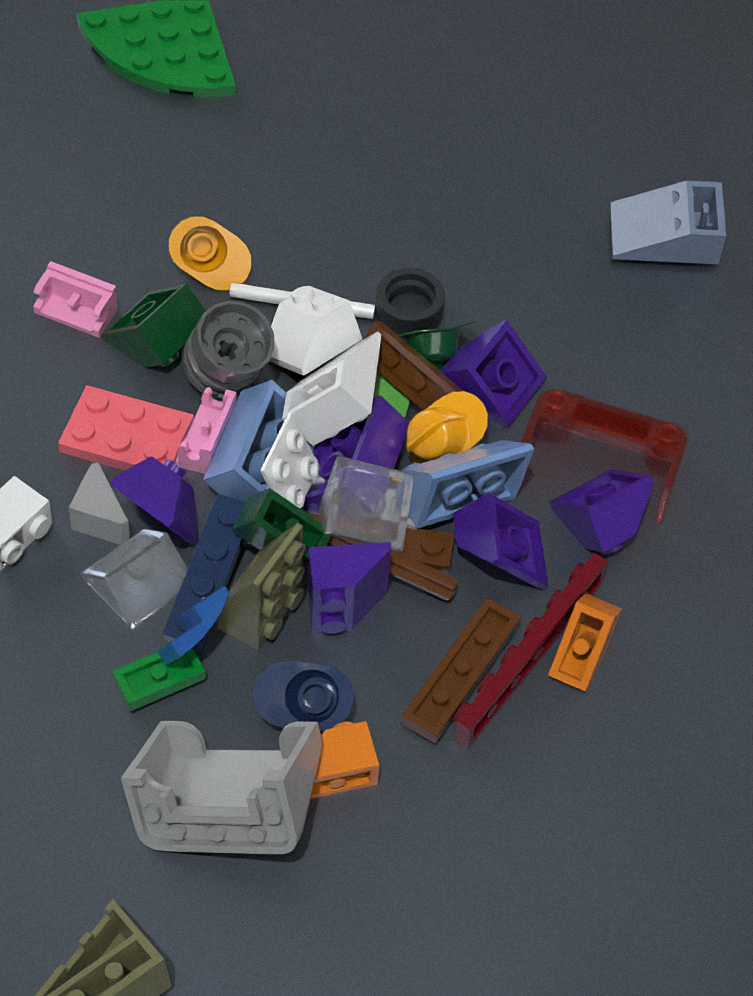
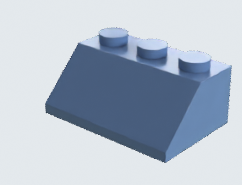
(247, 442)
(463, 477)

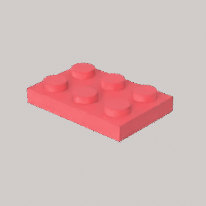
(123, 430)

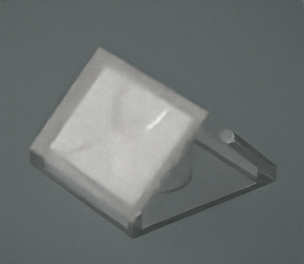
(366, 503)
(138, 576)

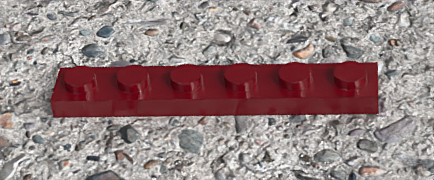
(521, 659)

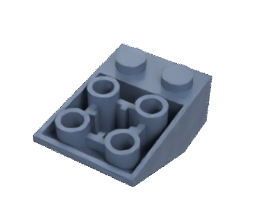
(670, 224)

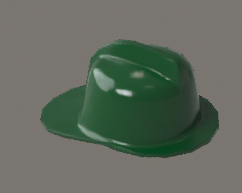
(435, 344)

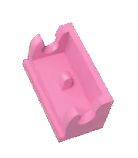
(75, 299)
(205, 432)

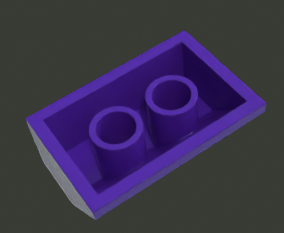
(372, 441)

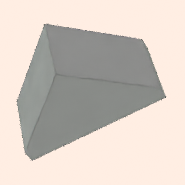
(97, 510)

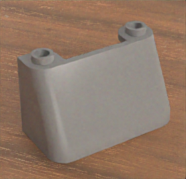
(221, 798)

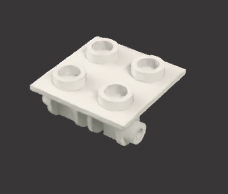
(290, 463)

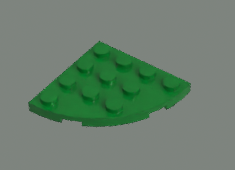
(162, 46)

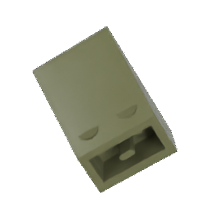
(266, 590)

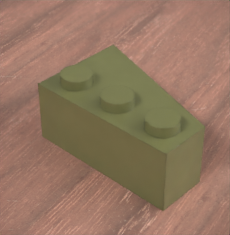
(111, 962)

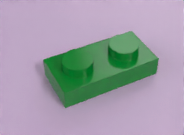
(153, 679)

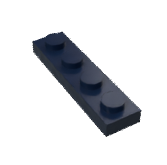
(210, 564)

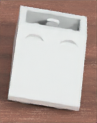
(336, 392)

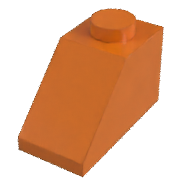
(585, 641)
(345, 760)

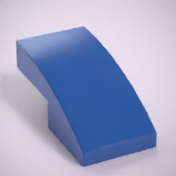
(198, 621)

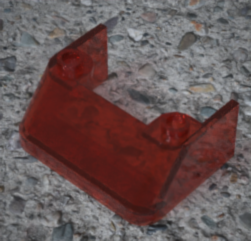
(614, 426)

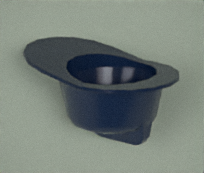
(303, 693)

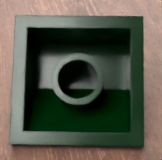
(156, 326)

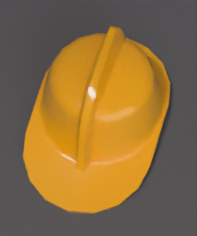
(209, 253)
(446, 427)

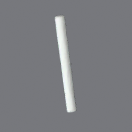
(276, 296)

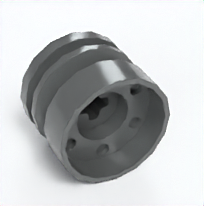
(228, 348)

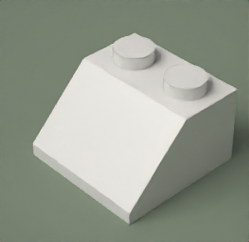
(312, 329)

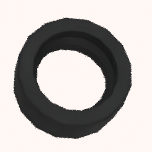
(410, 281)

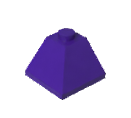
(497, 372)
(162, 494)
(605, 509)
(502, 538)

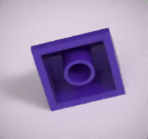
(346, 583)

